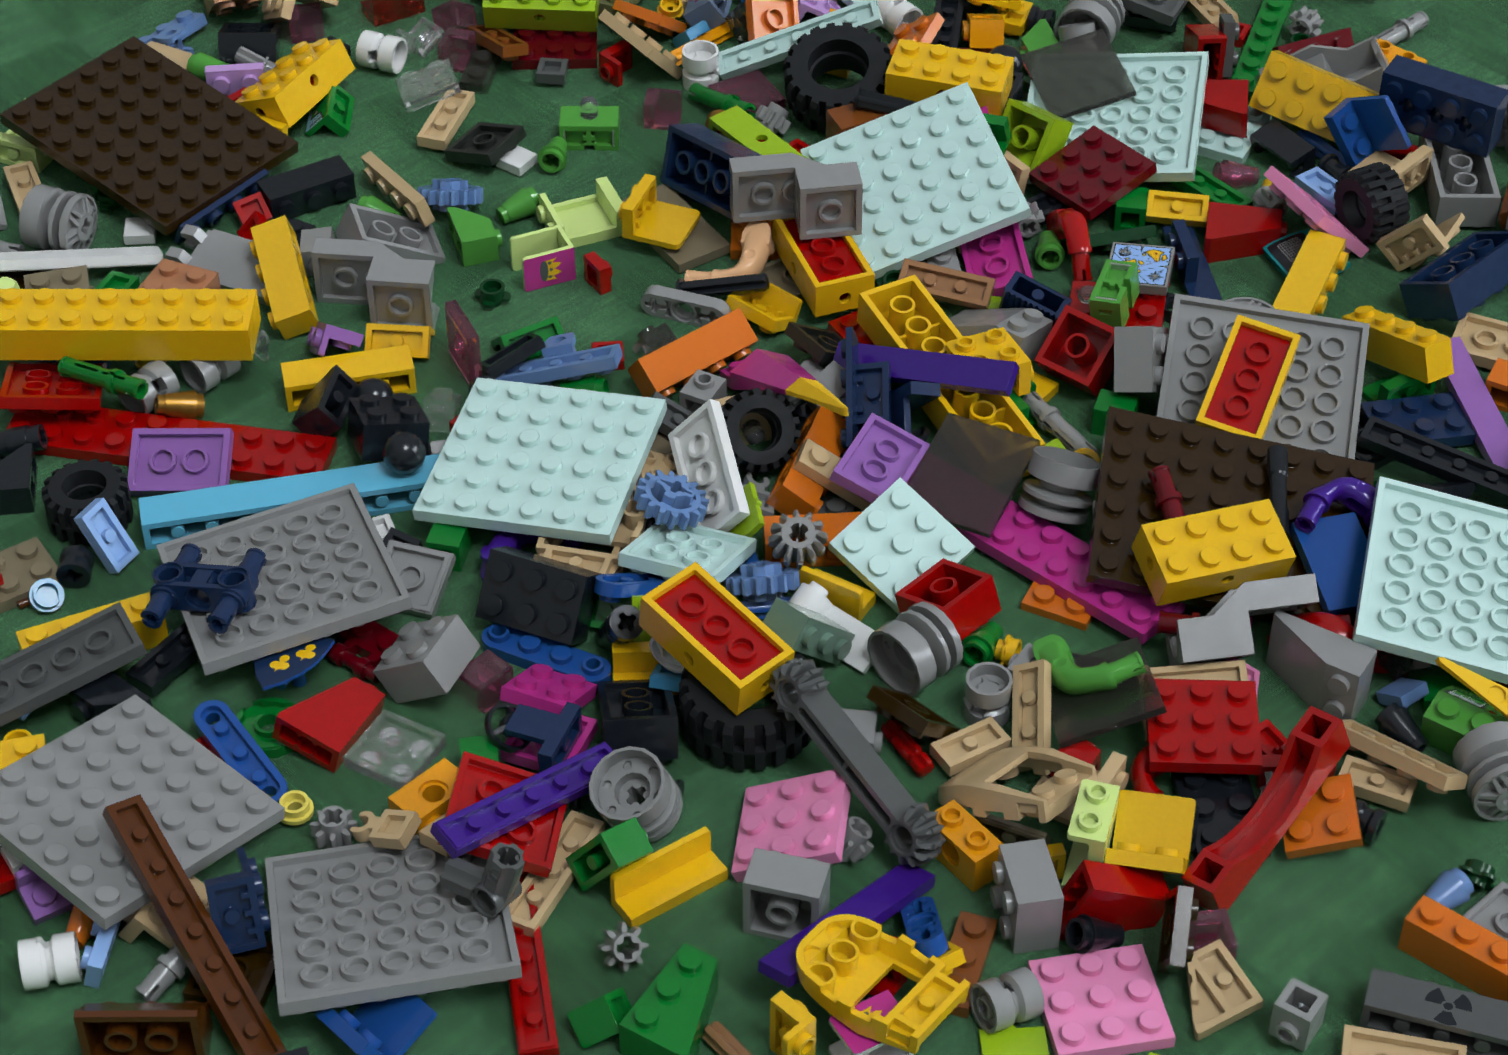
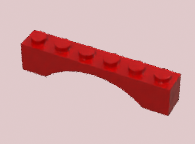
(1231, 862)

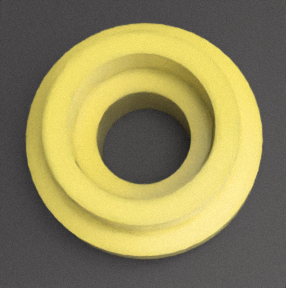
(297, 806)

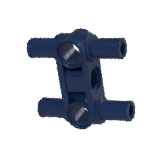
(204, 588)

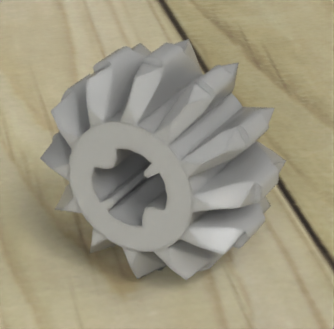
(793, 550)

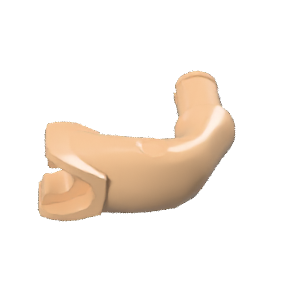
(756, 248)

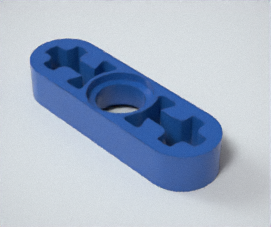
(925, 926)

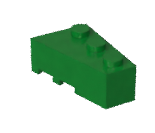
(673, 1008)

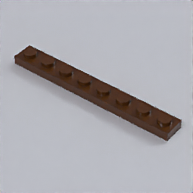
(192, 928)

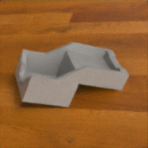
(1359, 63)
(786, 185)
(377, 277)
(1227, 627)

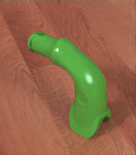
(1077, 680)

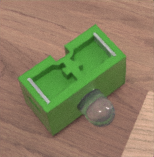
(590, 126)
(1113, 293)

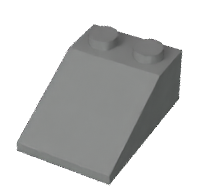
(394, 231)
(1024, 325)
(1321, 665)

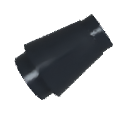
(1400, 726)
(1093, 934)

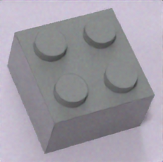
(1139, 358)
(426, 658)
(784, 894)
(1027, 896)

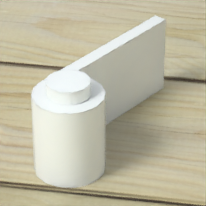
(814, 598)

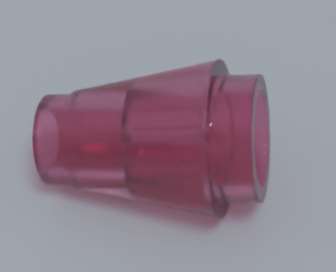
(1236, 174)

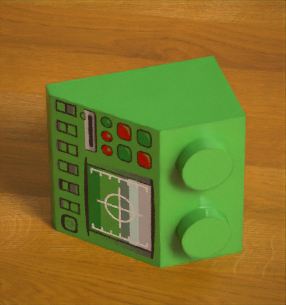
(1454, 715)

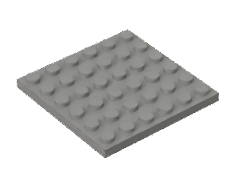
(1322, 388)
(319, 577)
(59, 792)
(378, 928)

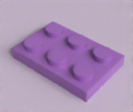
(179, 459)
(878, 459)

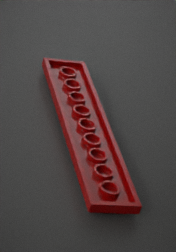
(108, 437)

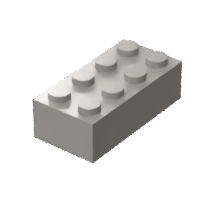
(1459, 184)

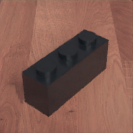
(308, 188)

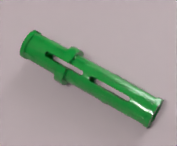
(717, 99)
(114, 380)

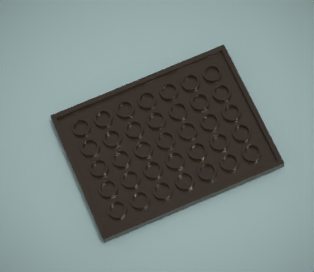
(148, 134)
(1210, 471)

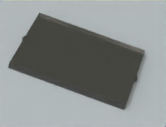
(1078, 74)
(972, 472)
(1100, 712)

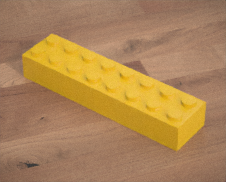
(910, 318)
(129, 324)

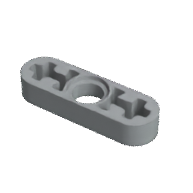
(658, 301)

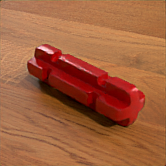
(907, 748)

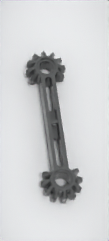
(909, 825)

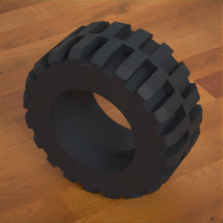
(826, 51)
(740, 741)

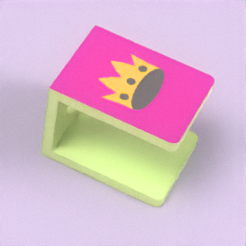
(544, 257)

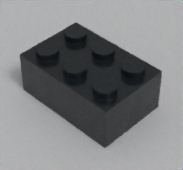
(537, 595)

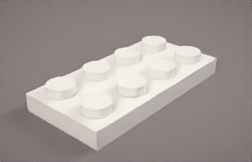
(707, 457)

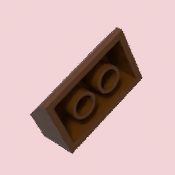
(144, 1028)

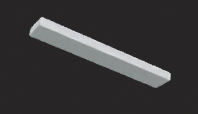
(77, 257)

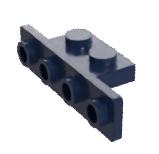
(214, 213)
(1190, 261)
(866, 389)

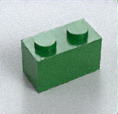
(609, 853)

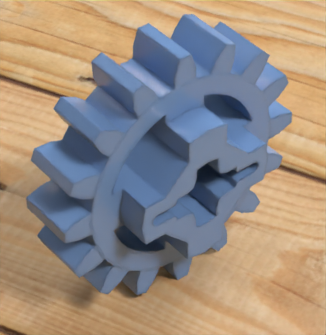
(451, 192)
(671, 500)
(762, 581)

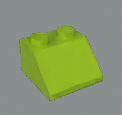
(1034, 132)

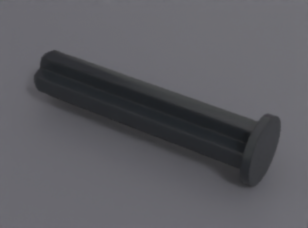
(879, 101)
(726, 285)

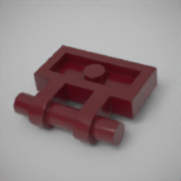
(365, 641)

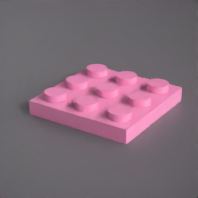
(1313, 211)
(794, 817)
(1102, 1003)

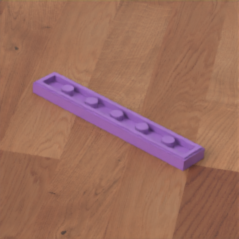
(1478, 406)

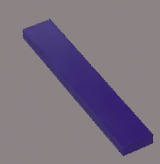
(949, 370)
(518, 803)
(874, 902)

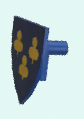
(291, 664)

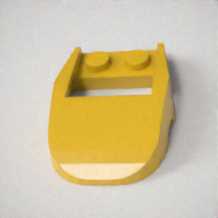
(851, 955)

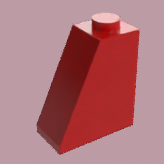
(1207, 38)
(1226, 106)
(1240, 230)
(329, 722)
(1115, 895)

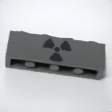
(1435, 1013)

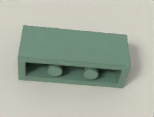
(809, 631)

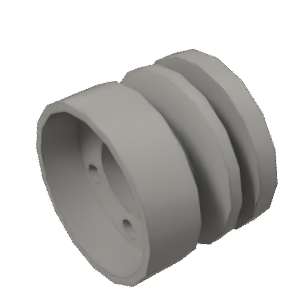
(1105, 13)
(57, 219)
(1059, 485)
(915, 648)
(1485, 759)
(630, 777)

